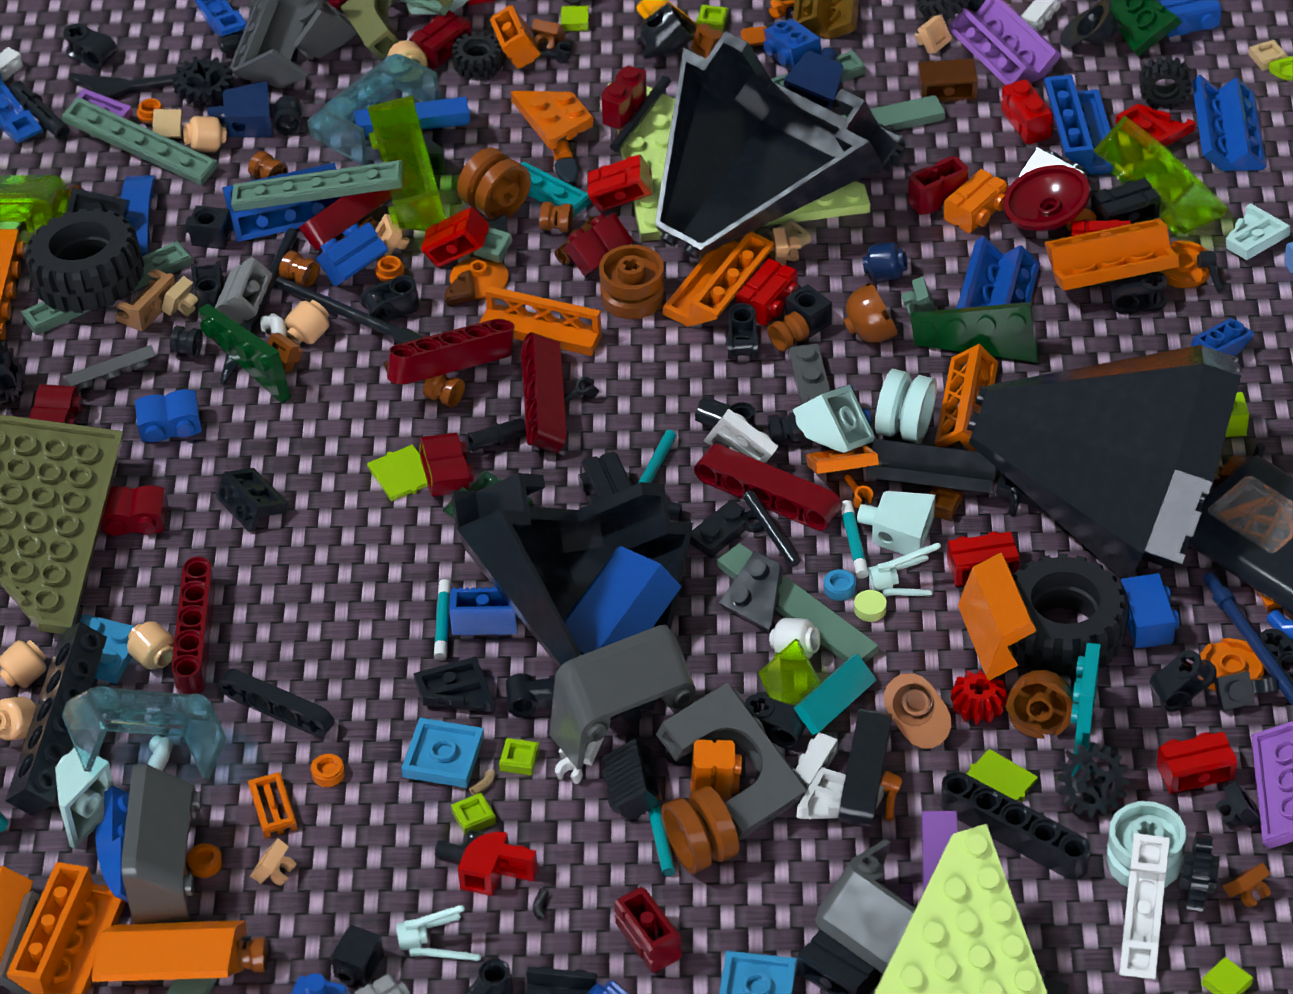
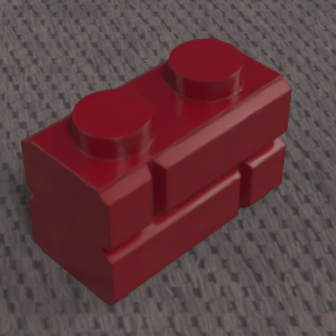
(438, 37)
(647, 929)

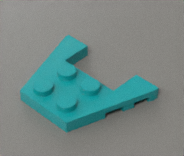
(1085, 695)

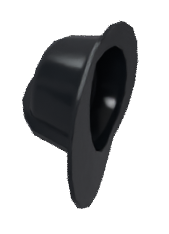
(1092, 26)

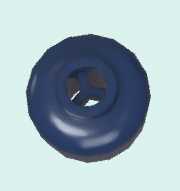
(885, 262)

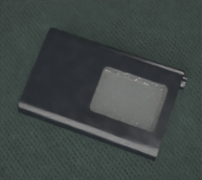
(1250, 529)

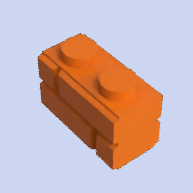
(515, 37)
(975, 201)
(716, 767)

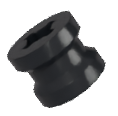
(186, 341)

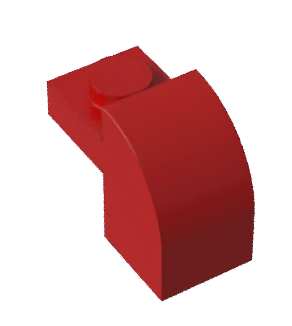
(490, 858)

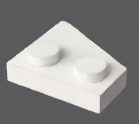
(741, 437)
(824, 796)

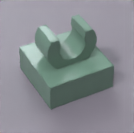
(495, 245)
(920, 299)

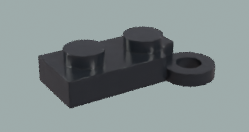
(723, 528)

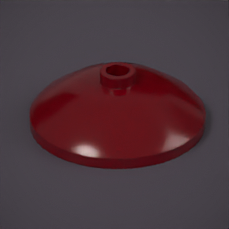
(1046, 197)

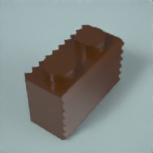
(948, 79)

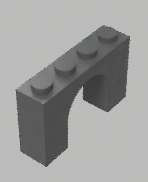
(725, 717)

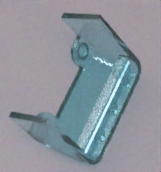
(334, 120)
(144, 712)

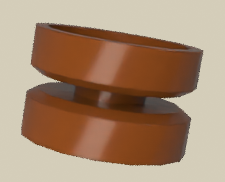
(493, 183)
(632, 281)
(700, 829)

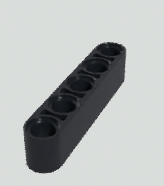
(865, 768)
(1016, 825)

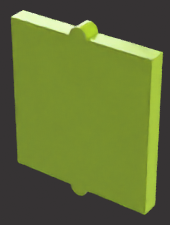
(399, 472)
(1003, 775)

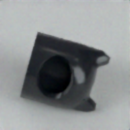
(663, 33)

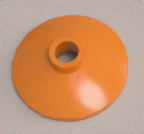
(484, 273)

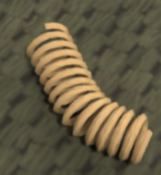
(487, 774)

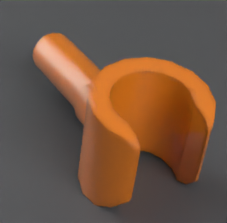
(779, 7)
(859, 491)
(891, 786)

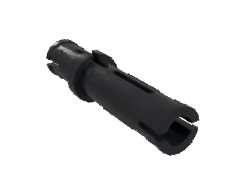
(33, 102)

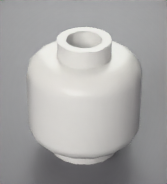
(795, 628)

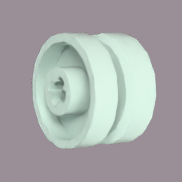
(905, 406)
(1145, 819)

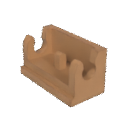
(148, 303)

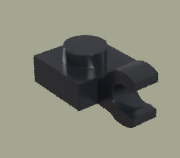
(1239, 689)

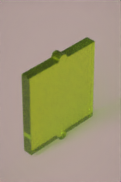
(789, 675)

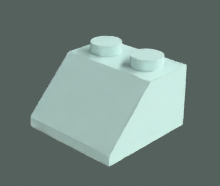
(835, 420)
(81, 795)

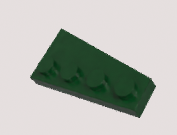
(1143, 22)
(999, 329)
(248, 350)

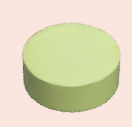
(870, 605)

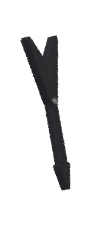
(117, 87)

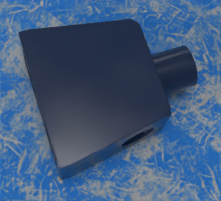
(816, 77)
(245, 111)

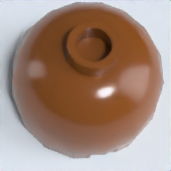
(868, 315)
(1040, 704)

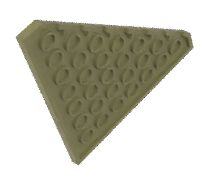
(51, 513)

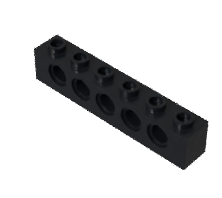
(48, 739)

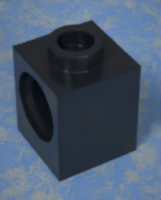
(209, 227)
(812, 306)
(357, 956)

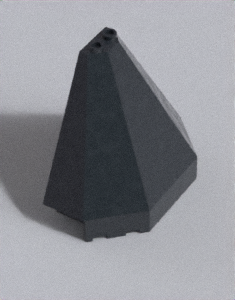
(754, 149)
(1115, 447)
(551, 555)

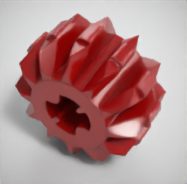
(978, 697)

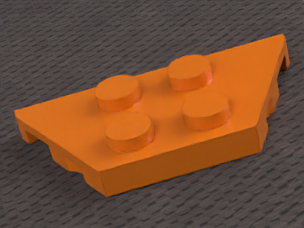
(553, 114)

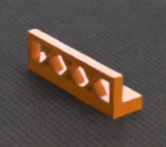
(570, 331)
(977, 372)

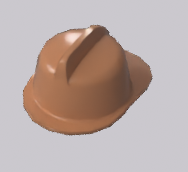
(917, 710)

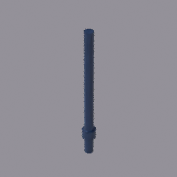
(1226, 601)

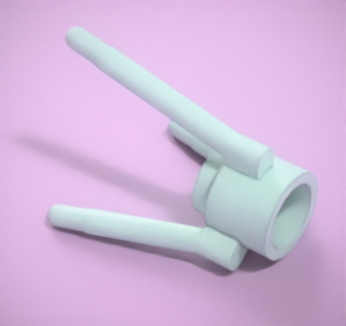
(885, 574)
(414, 934)

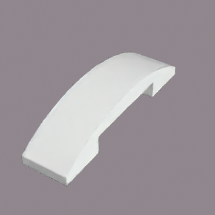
(1144, 906)

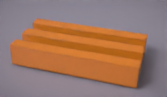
(278, 824)

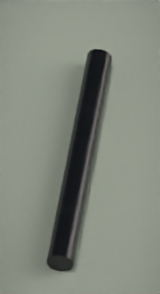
(640, 114)

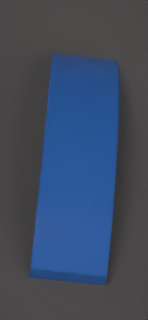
(221, 16)
(13, 119)
(140, 193)

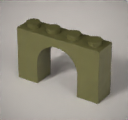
(372, 23)

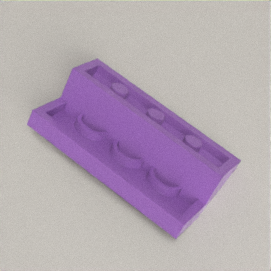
(1005, 42)

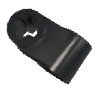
(88, 45)
(207, 283)
(1138, 294)
(392, 298)
(742, 331)
(1180, 682)
(778, 718)

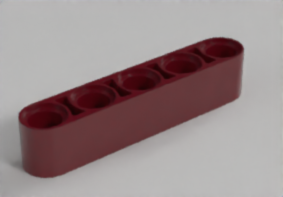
(341, 216)
(450, 351)
(543, 393)
(775, 488)
(193, 626)

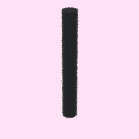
(771, 528)

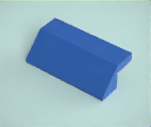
(430, 114)
(1079, 122)
(1229, 125)
(275, 219)
(998, 277)
(621, 601)

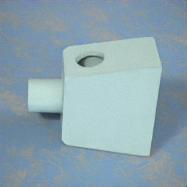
(900, 520)

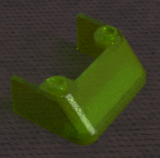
(401, 138)
(1138, 155)

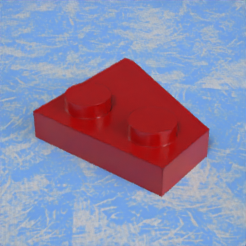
(1157, 123)

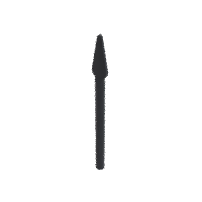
(286, 246)
(399, 335)

